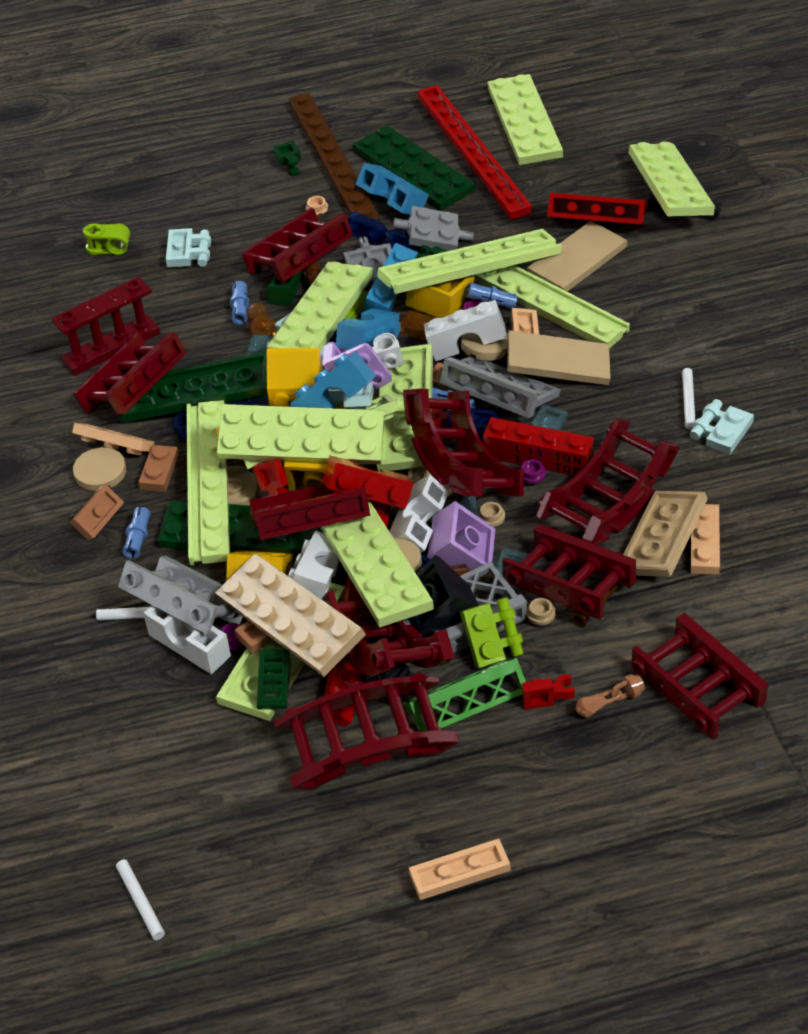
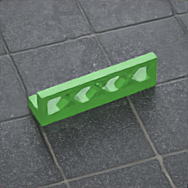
(465, 684)

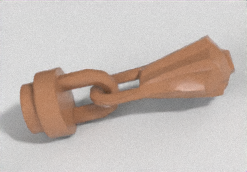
(590, 705)

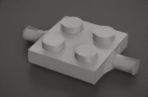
(433, 228)
(368, 256)

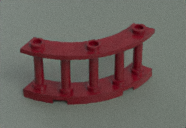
(446, 465)
(628, 504)
(405, 644)
(373, 749)

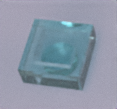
(259, 344)
(551, 418)

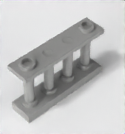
(179, 593)

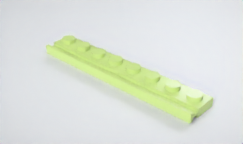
(468, 261)
(556, 304)
(206, 486)

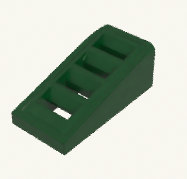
(283, 292)
(273, 661)

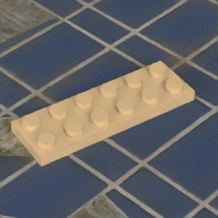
(290, 614)

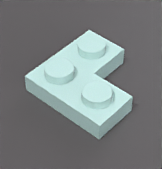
(358, 401)

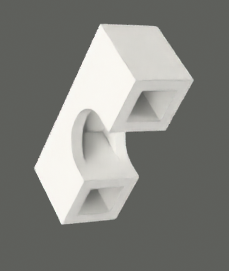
(482, 320)
(424, 501)
(315, 565)
(202, 649)

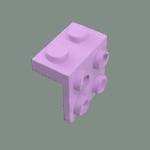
(369, 356)

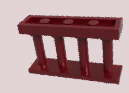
(297, 244)
(104, 347)
(130, 373)
(306, 509)
(579, 554)
(707, 651)

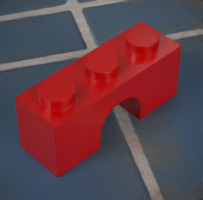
(380, 486)

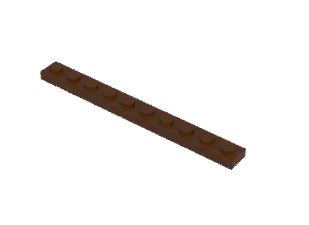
(331, 156)

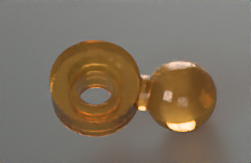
(261, 323)

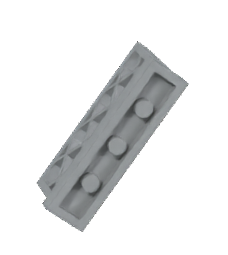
(496, 385)
(457, 632)

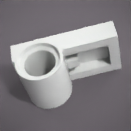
(388, 350)

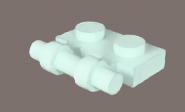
(180, 248)
(729, 428)

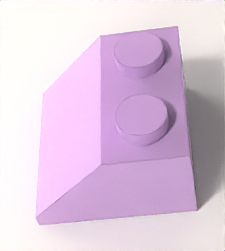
(461, 537)

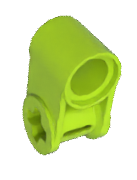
(107, 238)

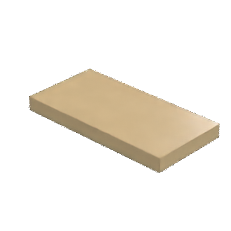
(579, 257)
(558, 358)
(664, 531)

